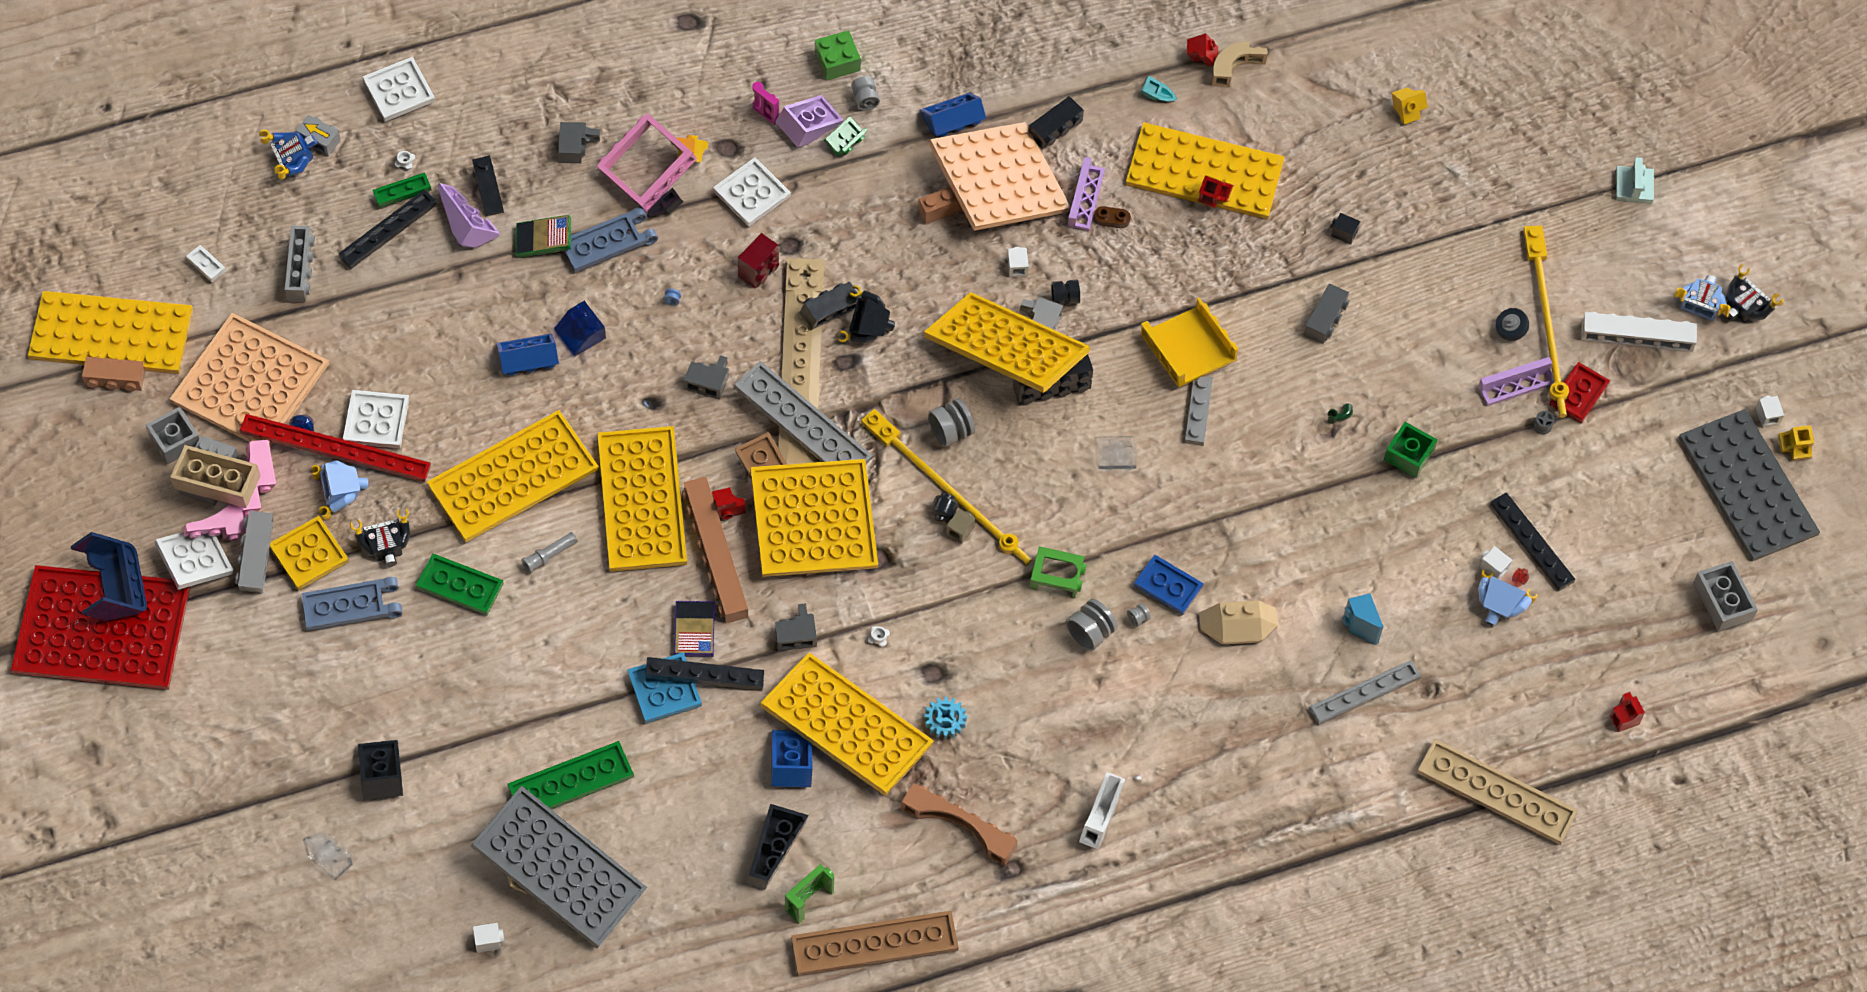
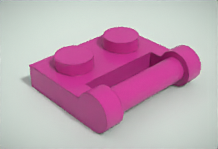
(765, 103)

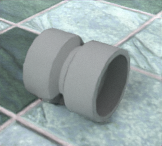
(865, 93)

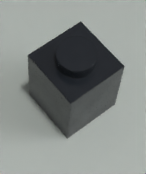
(1345, 228)

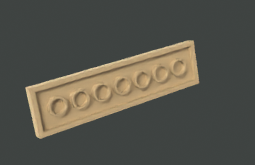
(1497, 791)

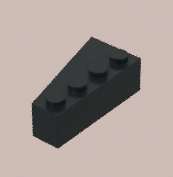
(776, 839)

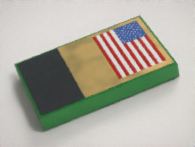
(543, 236)

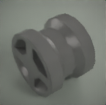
(1547, 419)

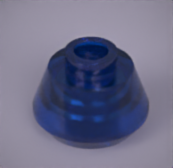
(302, 421)

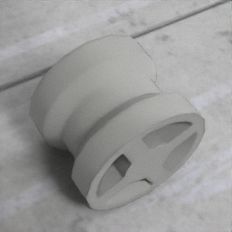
(1138, 614)

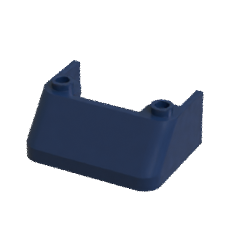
(119, 574)

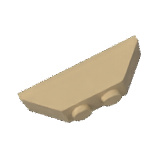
(1238, 622)

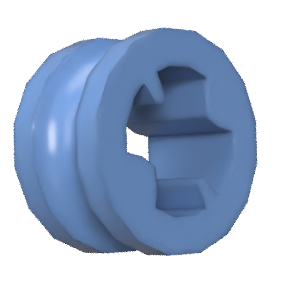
(672, 297)

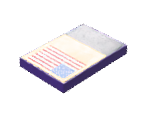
(694, 628)

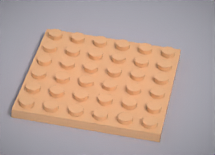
(999, 176)
(248, 374)

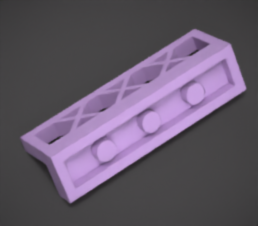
(1080, 191)
(1512, 376)

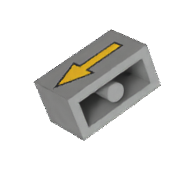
(325, 135)

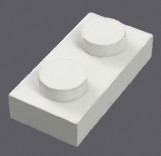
(206, 263)

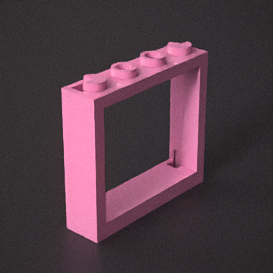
(665, 181)

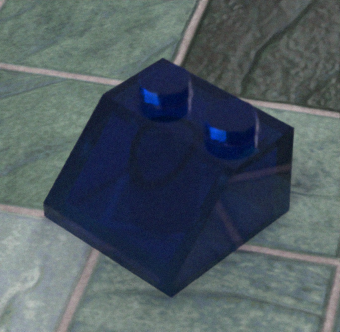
(580, 329)

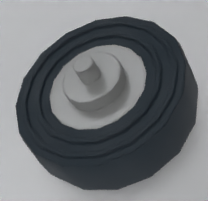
(1512, 324)

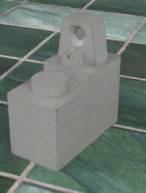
(1043, 311)

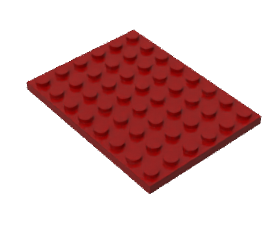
(73, 646)

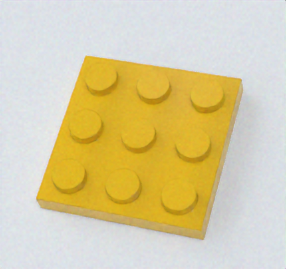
(308, 552)

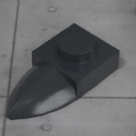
(667, 202)

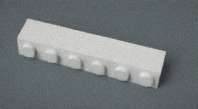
(1639, 331)

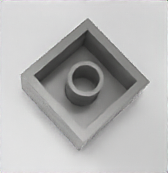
(172, 433)

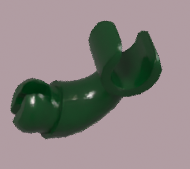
(1345, 414)

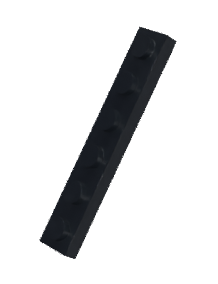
(387, 229)
(1532, 541)
(704, 673)

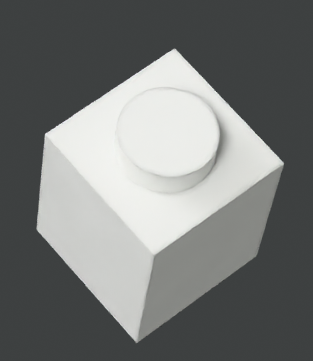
(1017, 262)
(1769, 411)
(1495, 562)
(488, 937)

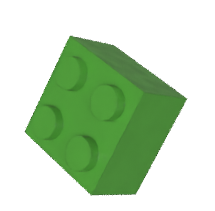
(837, 55)

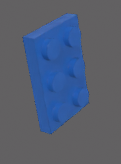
(1168, 584)

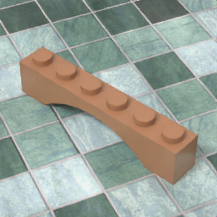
(924, 804)

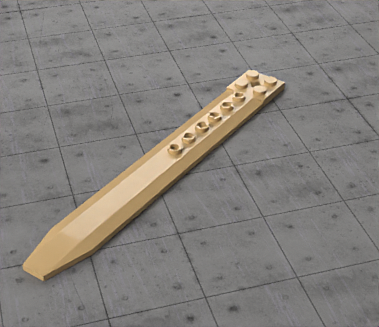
(801, 346)

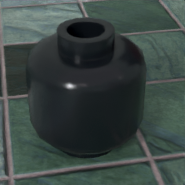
(944, 507)

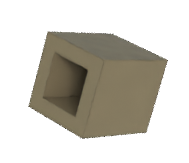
(960, 525)

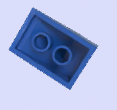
(790, 760)

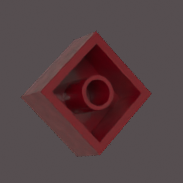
(758, 261)

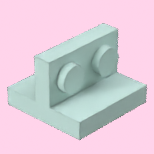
(1635, 183)

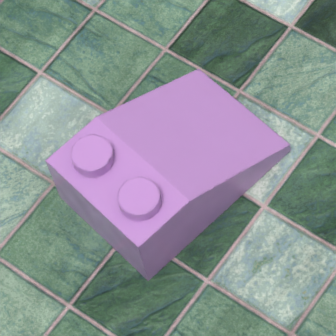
(808, 120)

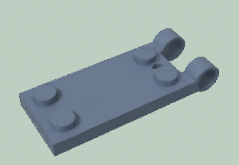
(608, 240)
(350, 604)

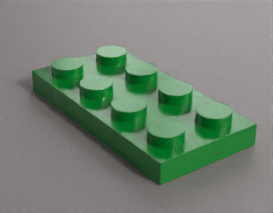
(459, 584)

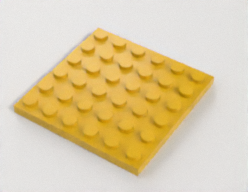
(814, 517)

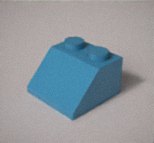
(1363, 618)

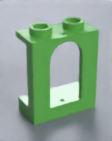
(1038, 578)
(795, 903)

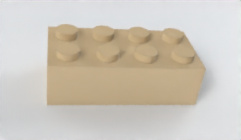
(215, 476)

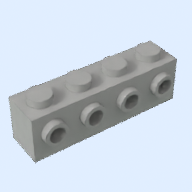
(299, 264)
(255, 551)

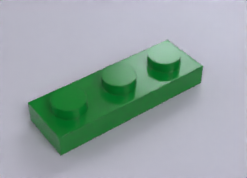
(401, 190)

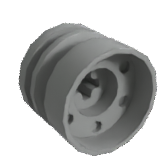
(951, 422)
(1091, 624)

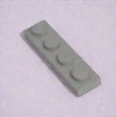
(1198, 410)

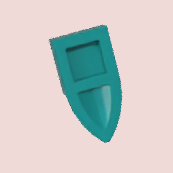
(1157, 90)

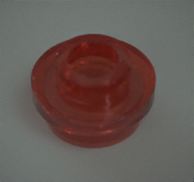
(1520, 577)

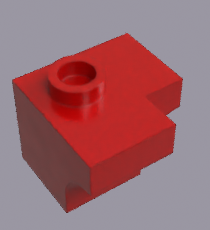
(1202, 49)
(1214, 190)
(727, 504)
(1628, 713)

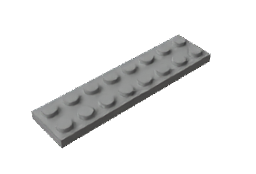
(798, 416)

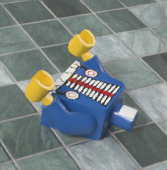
(291, 151)

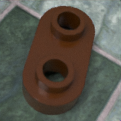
(1112, 217)

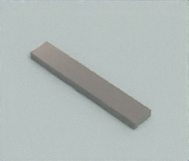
(1364, 692)

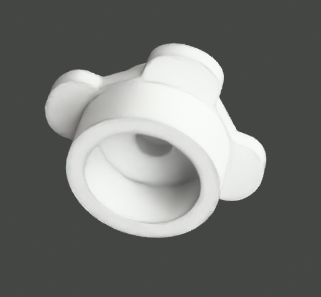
(404, 155)
(875, 631)

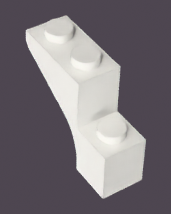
(1102, 811)

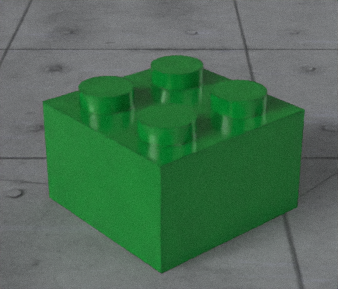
(1410, 449)

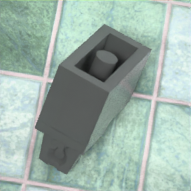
(573, 141)
(707, 379)
(798, 632)

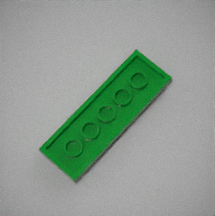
(577, 776)

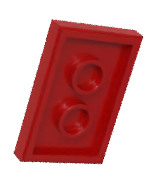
(1584, 391)

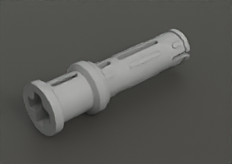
(541, 557)

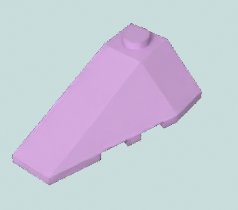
(464, 219)

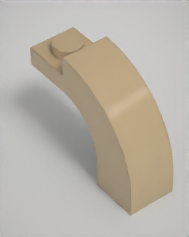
(1232, 57)

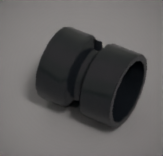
(1065, 292)

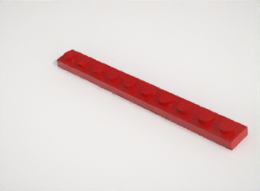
(335, 447)

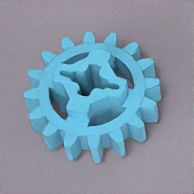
(945, 709)

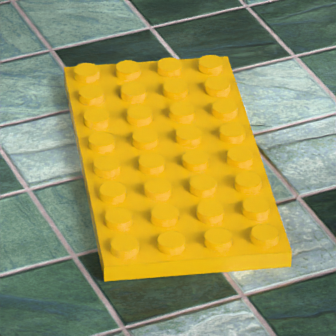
(1178, 161)
(110, 328)
(1007, 342)
(512, 476)
(642, 498)
(847, 723)

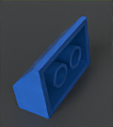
(954, 114)
(527, 354)

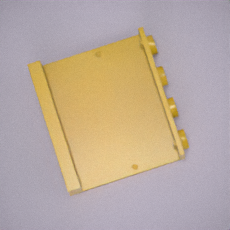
(1190, 344)

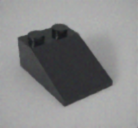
(380, 769)

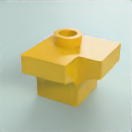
(1409, 104)
(694, 145)
(1797, 442)

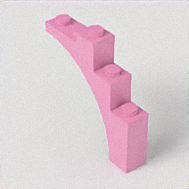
(231, 519)

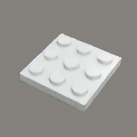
(398, 89)
(751, 191)
(376, 418)
(193, 559)

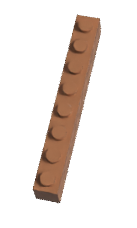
(715, 549)

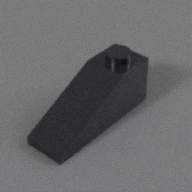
(487, 185)

